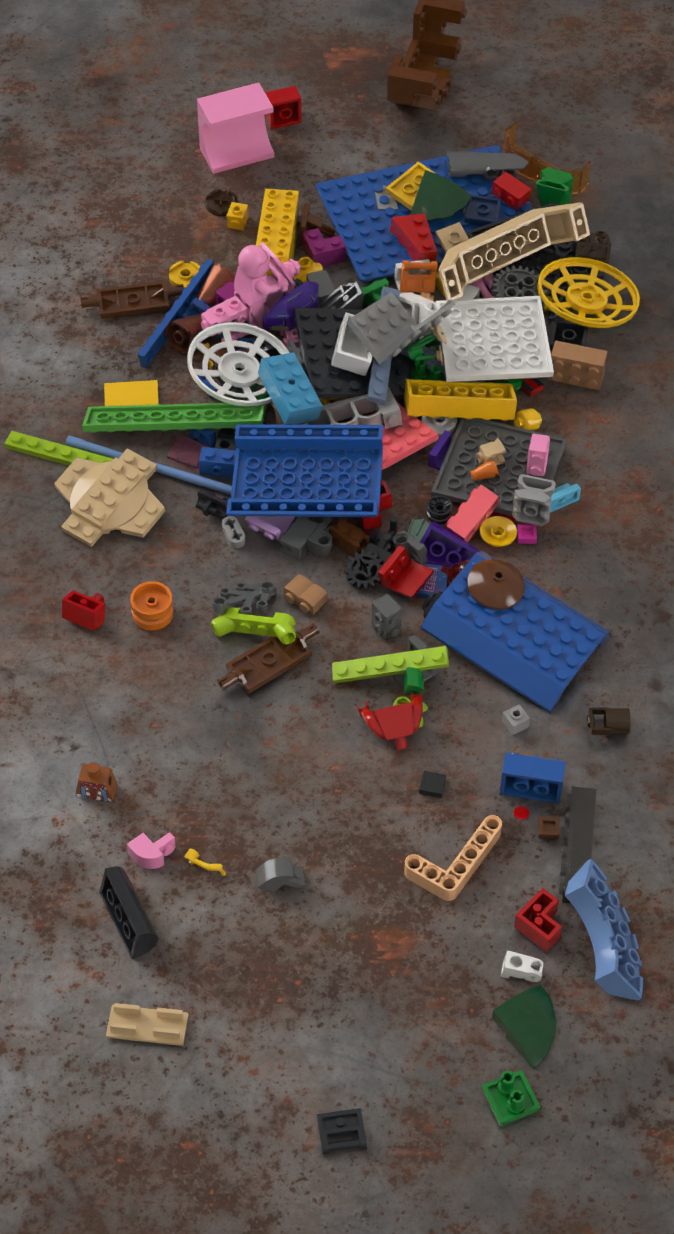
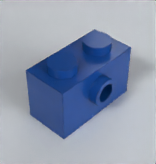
(217, 462)

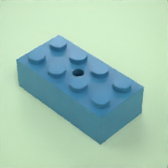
(289, 389)

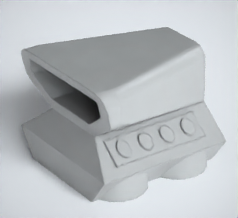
(533, 500)

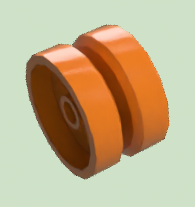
(151, 606)

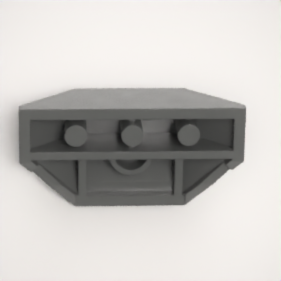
(344, 297)

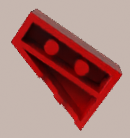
(415, 236)

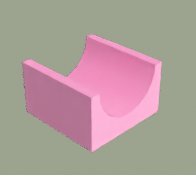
(234, 127)

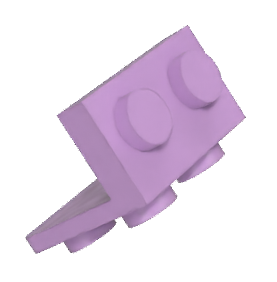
(270, 526)

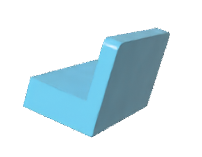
(564, 496)

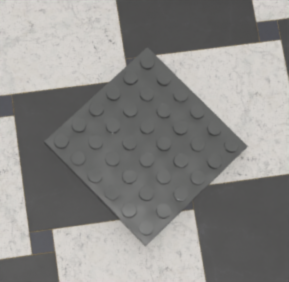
(455, 478)

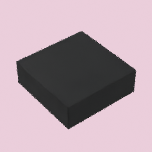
(432, 784)

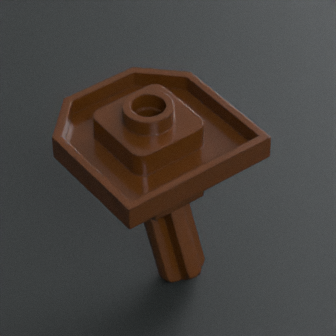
(309, 221)

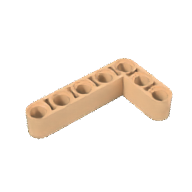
(460, 864)

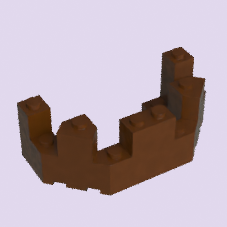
(418, 79)

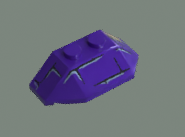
(281, 314)

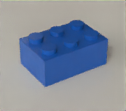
(532, 778)

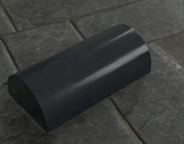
(127, 912)

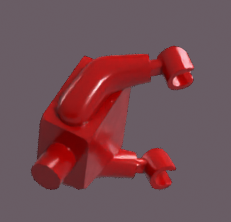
(395, 721)

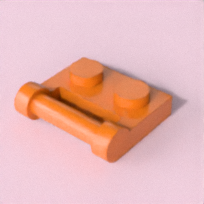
(418, 282)

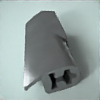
(490, 164)

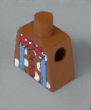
(96, 783)

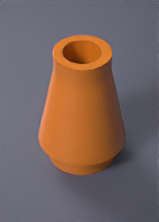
(484, 471)

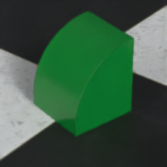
(413, 681)

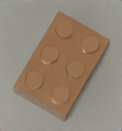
(578, 365)

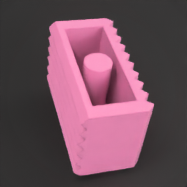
(538, 455)

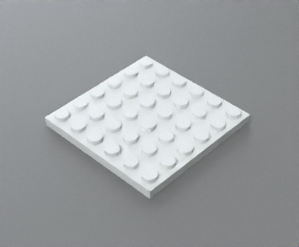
(496, 339)

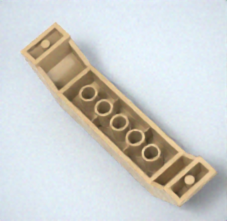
(509, 244)

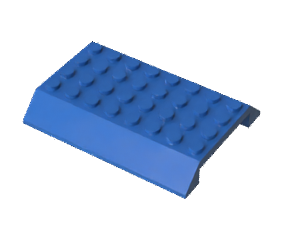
(307, 471)
(528, 646)

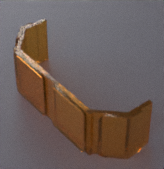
(536, 164)

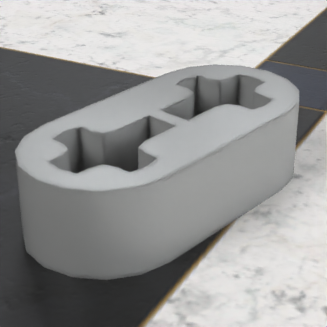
(230, 533)

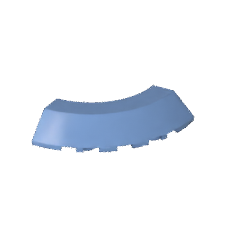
(608, 929)

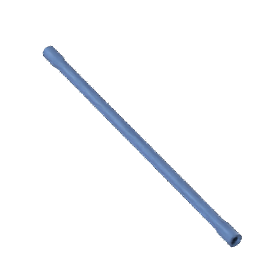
(81, 444)

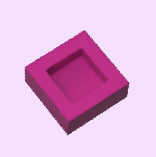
(526, 534)

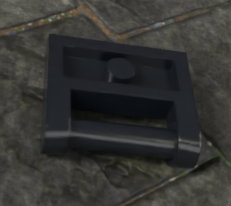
(340, 1124)

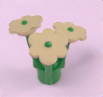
(415, 349)

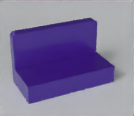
(439, 451)

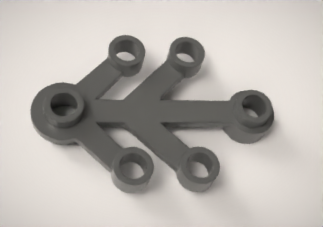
(265, 590)

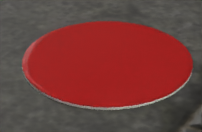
(521, 813)

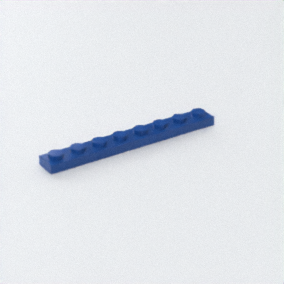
(158, 338)

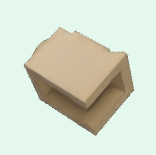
(491, 451)

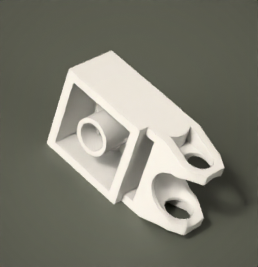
(418, 307)

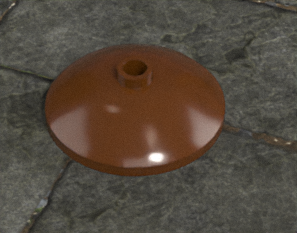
(493, 591)

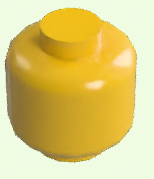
(528, 419)

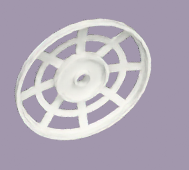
(233, 359)

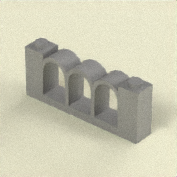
(387, 414)

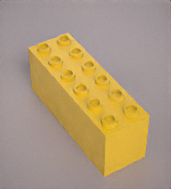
(279, 223)

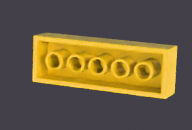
(460, 399)

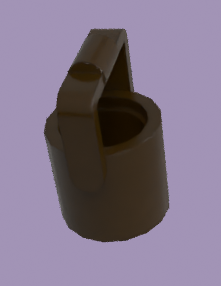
(615, 720)

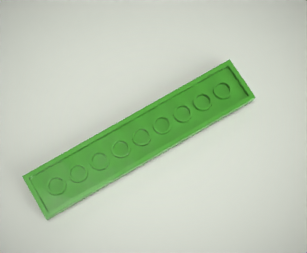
(171, 417)

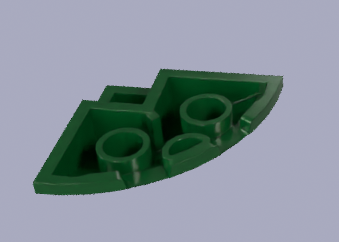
(439, 197)
(528, 1023)

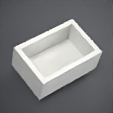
(349, 350)

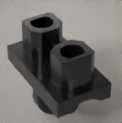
(212, 504)

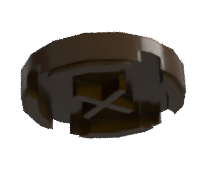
(219, 202)

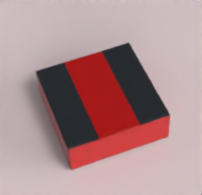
(532, 386)

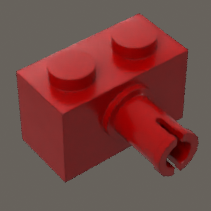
(84, 609)

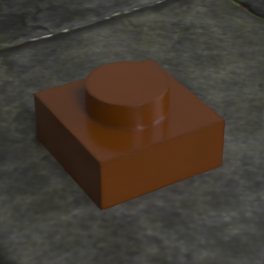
(548, 828)

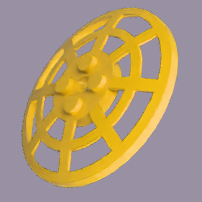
(587, 297)

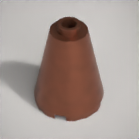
(215, 280)
(182, 332)

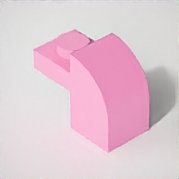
(150, 854)

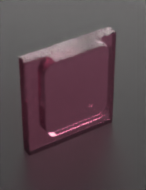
(186, 452)

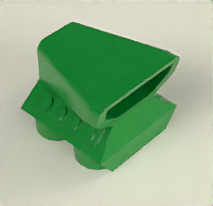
(554, 187)

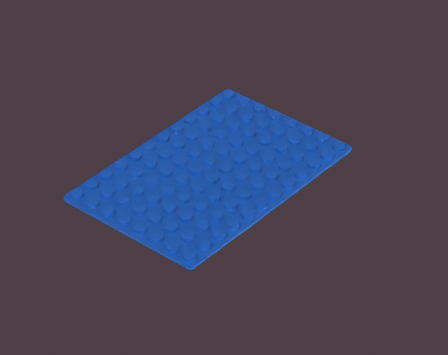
(366, 229)

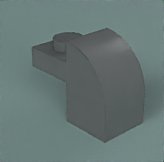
(279, 872)

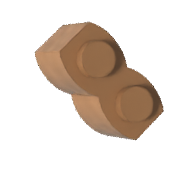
(305, 594)

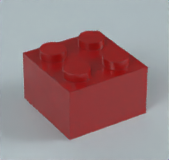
(286, 107)

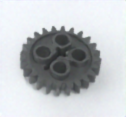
(516, 283)

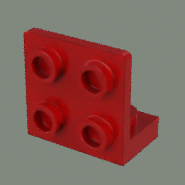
(403, 574)

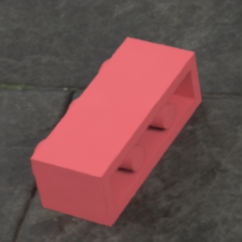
(473, 513)

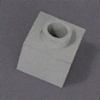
(515, 719)

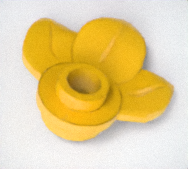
(307, 266)

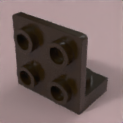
(595, 246)

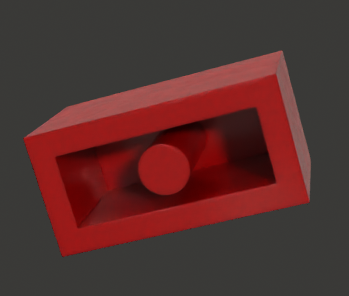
(511, 191)

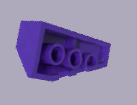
(445, 546)

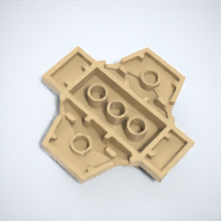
(109, 497)

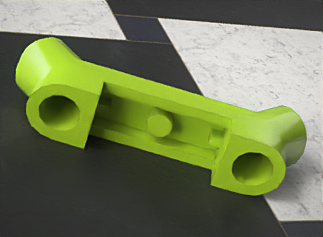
(232, 621)

